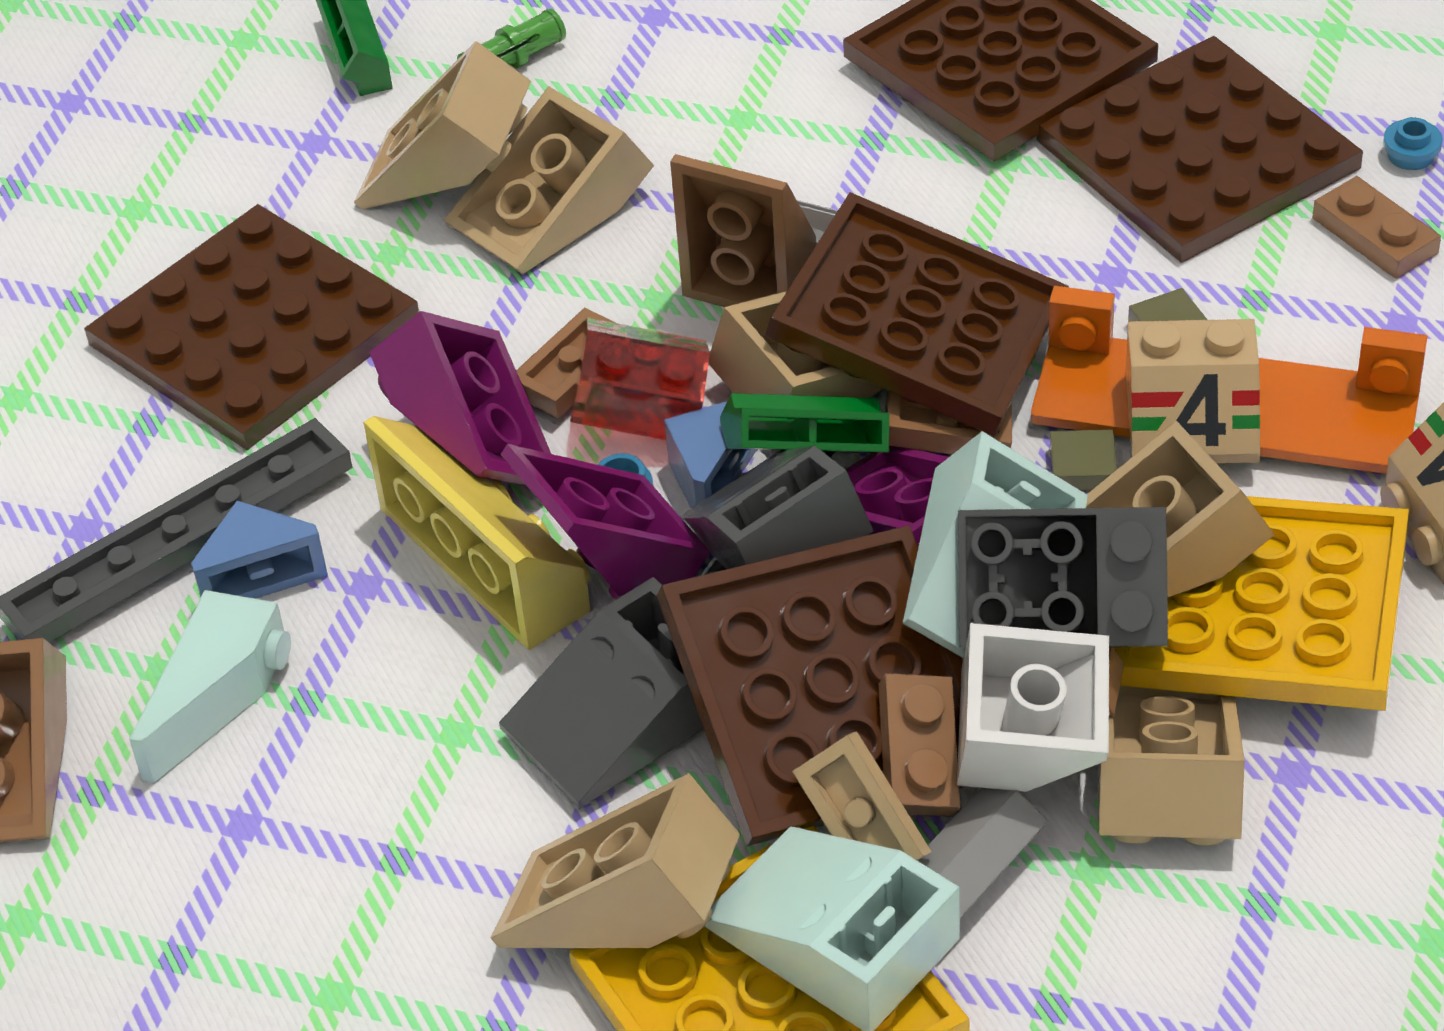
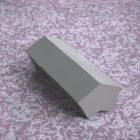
(983, 841)

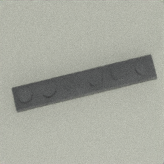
(170, 534)

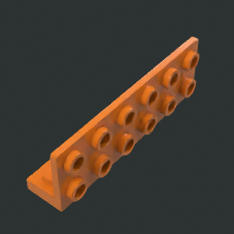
(1304, 408)

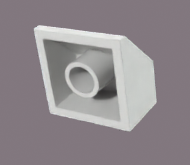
(1031, 706)

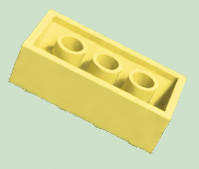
(477, 533)

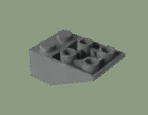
(779, 509)
(1066, 572)
(607, 701)

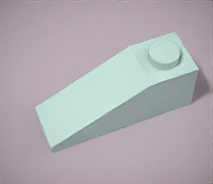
(209, 679)

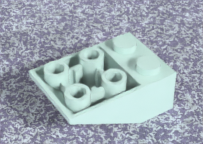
(975, 477)
(841, 921)

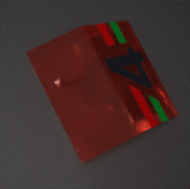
(637, 378)

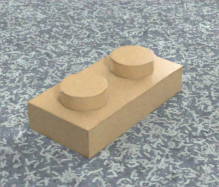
(858, 799)

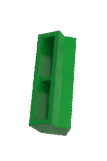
(356, 44)
(805, 421)

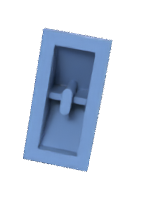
(700, 453)
(258, 554)

